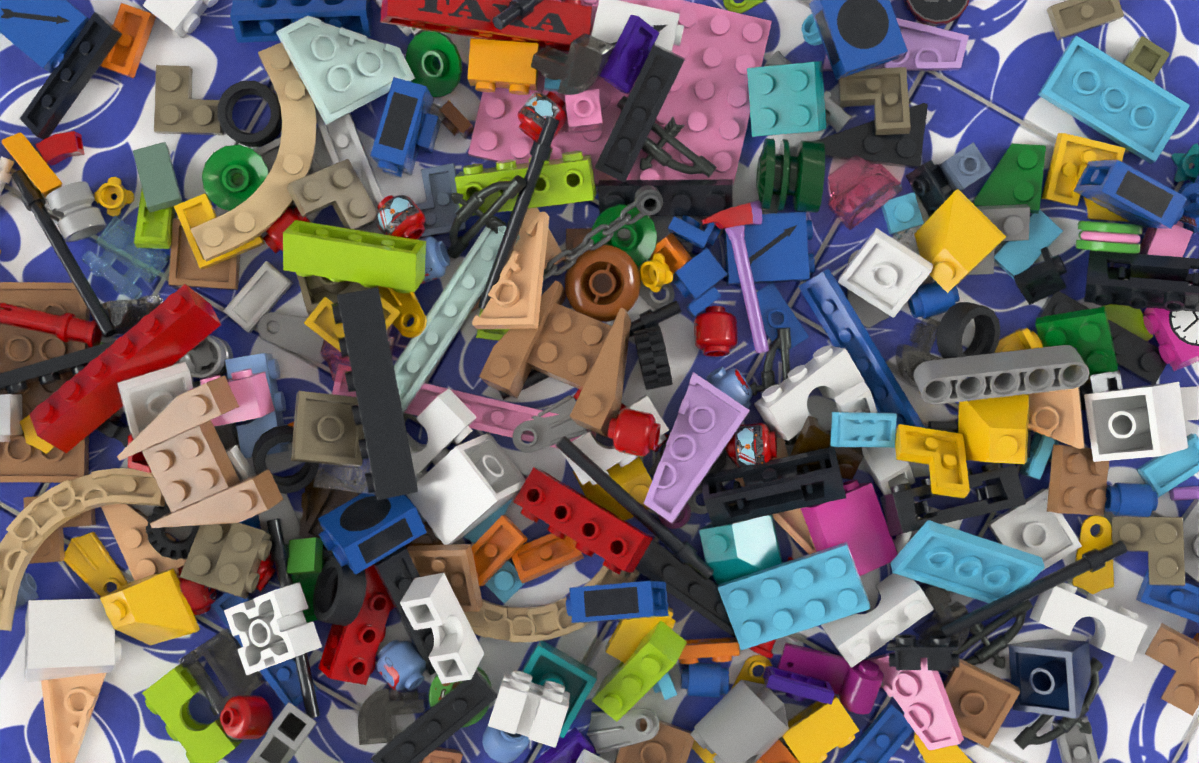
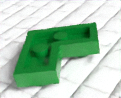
(1084, 330)

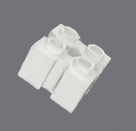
(272, 628)
(530, 708)

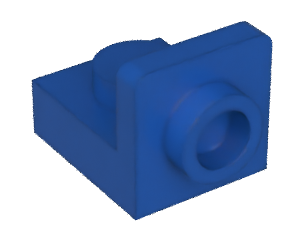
(689, 231)

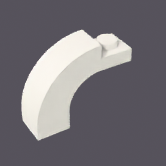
(878, 461)

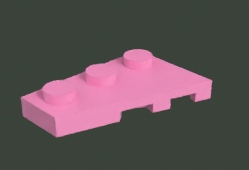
(923, 701)

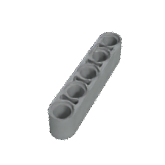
(1015, 379)

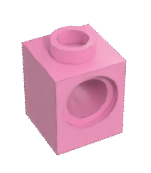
(584, 112)
(1166, 241)

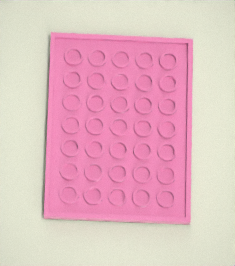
(705, 97)

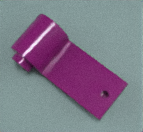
(854, 685)

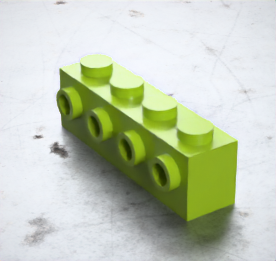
(559, 182)
(354, 256)

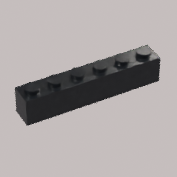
(377, 393)

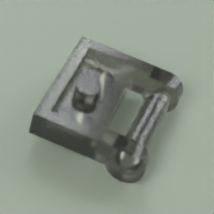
(226, 663)

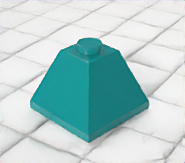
(740, 547)

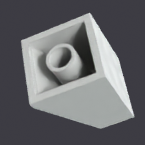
(1136, 422)
(466, 488)
(68, 639)

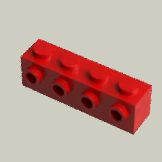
(582, 520)
(353, 648)

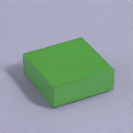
(305, 556)

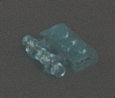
(119, 244)

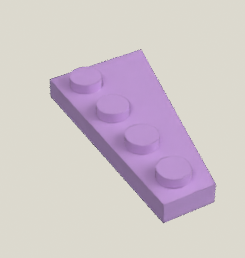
(927, 49)
(696, 441)

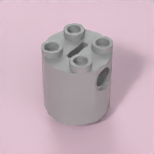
(742, 724)

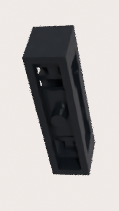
(1151, 281)
(773, 487)
(1002, 487)

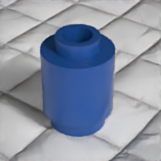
(932, 300)
(1131, 499)
(705, 680)

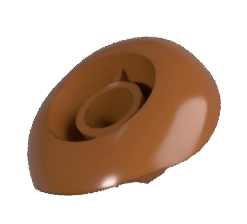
(603, 283)

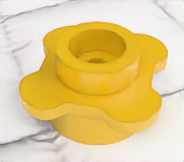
(105, 193)
(655, 273)

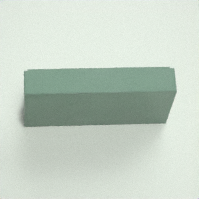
(157, 177)

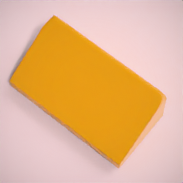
(32, 163)

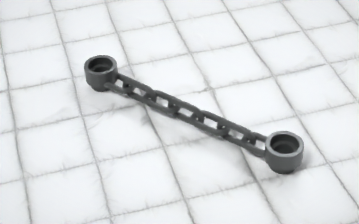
(608, 230)

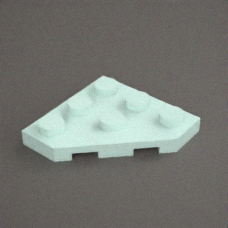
(341, 66)

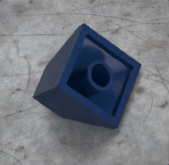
(1050, 676)

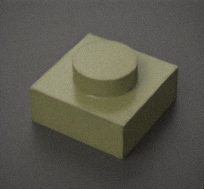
(1146, 58)

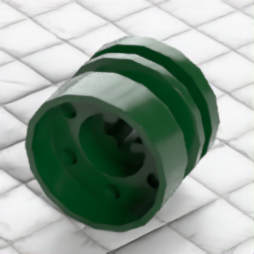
(791, 175)

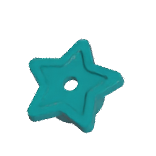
(1182, 162)

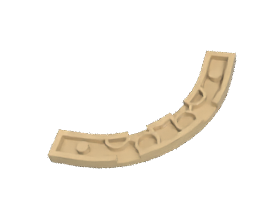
(292, 163)
(54, 509)
(535, 622)

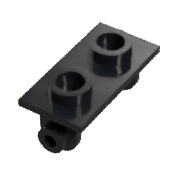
(927, 185)
(936, 650)

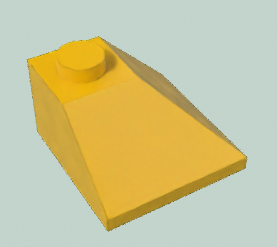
(956, 240)
(995, 429)
(630, 477)
(151, 609)

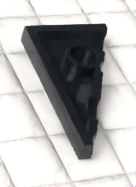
(891, 150)

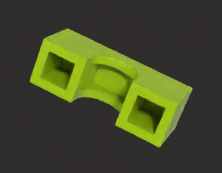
(636, 676)
(171, 700)

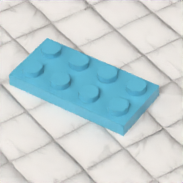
(1113, 100)
(965, 563)
(794, 596)

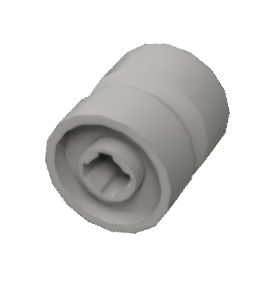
(76, 212)
(208, 357)

